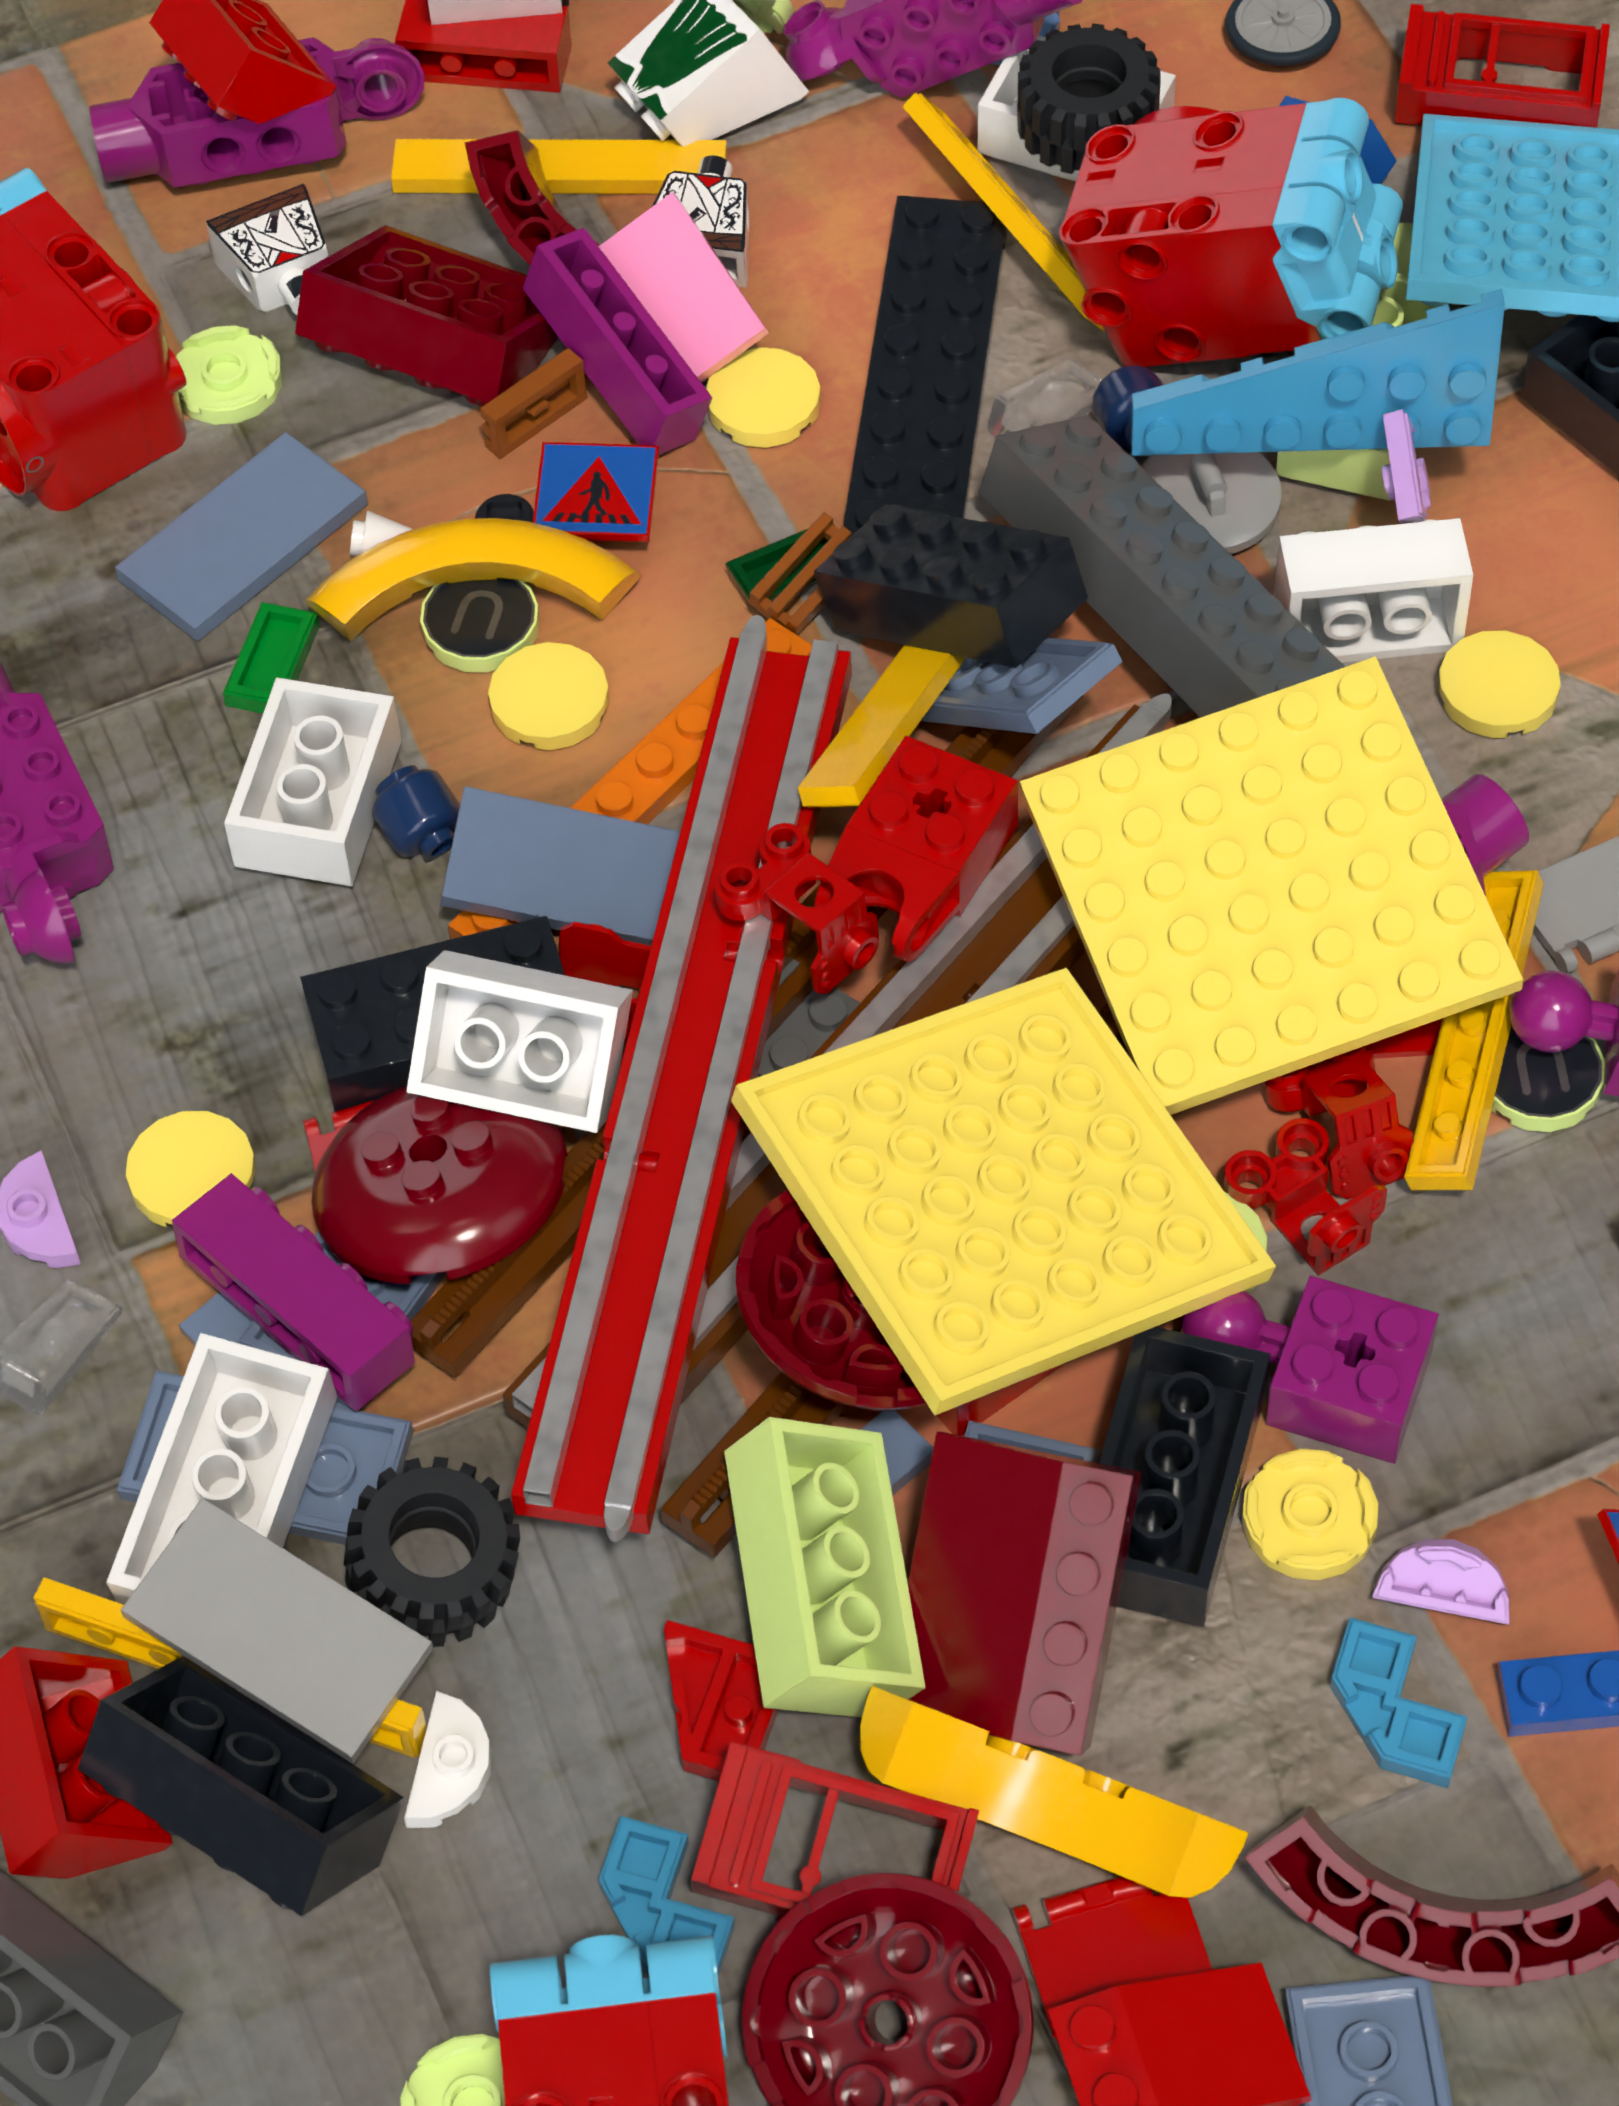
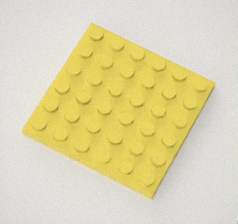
(1269, 887)
(1001, 1188)

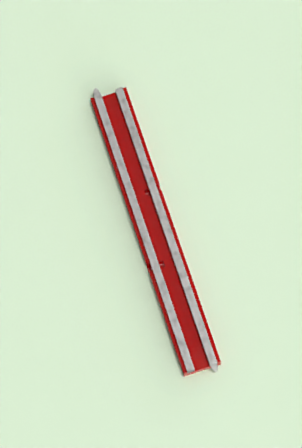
(671, 1126)

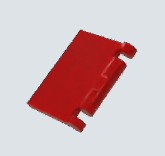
(1108, 1939)

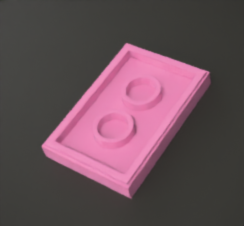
(685, 287)

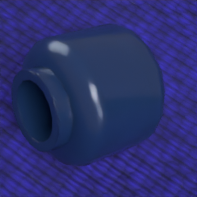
(1114, 400)
(416, 812)

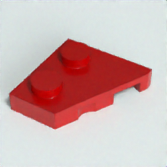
(714, 1697)

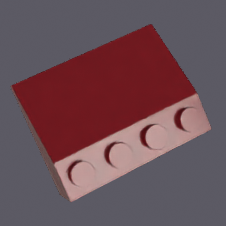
(425, 314)
(1019, 1587)

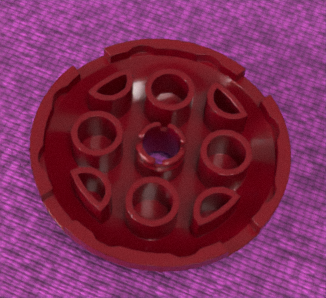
(434, 1187)
(809, 1317)
(874, 1941)

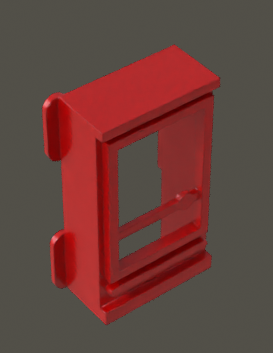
(1440, 39)
(750, 1809)

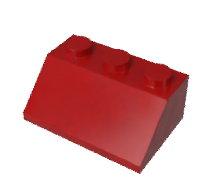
(241, 57)
(50, 1812)

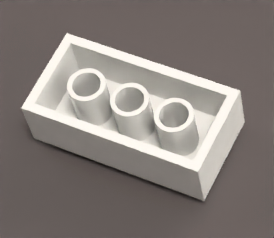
(235, 1437)

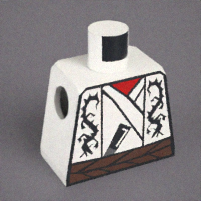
(719, 210)
(269, 247)

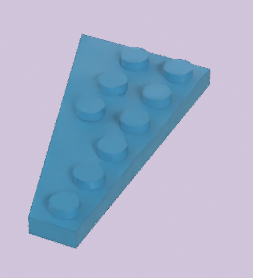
(1338, 391)

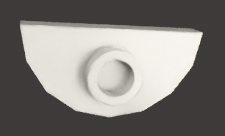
(451, 1764)

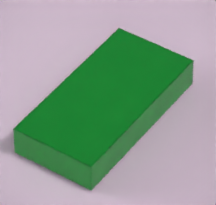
(273, 649)

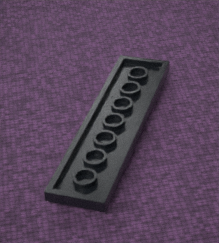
(928, 359)

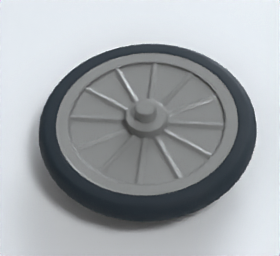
(1282, 29)

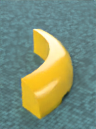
(469, 552)
(1046, 1798)

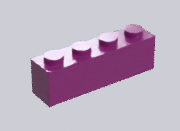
(617, 341)
(295, 1289)

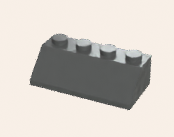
(70, 2013)

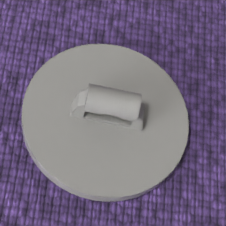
(1225, 492)

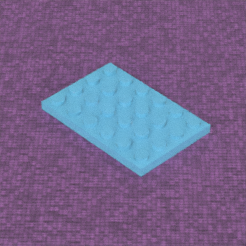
(1517, 214)

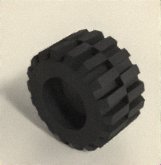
(1079, 86)
(440, 1500)

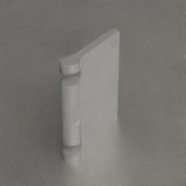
(1581, 906)

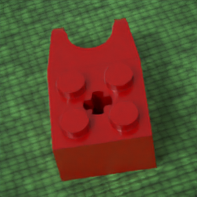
(925, 840)

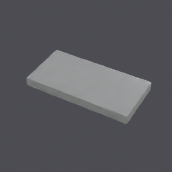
(277, 1630)

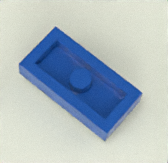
(1560, 1693)

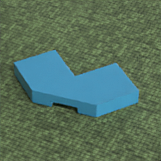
(1397, 1731)
(639, 1888)

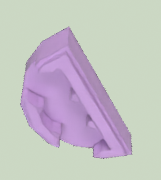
(1405, 476)
(33, 1215)
(1446, 1579)

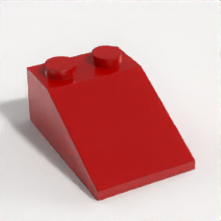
(1181, 2043)

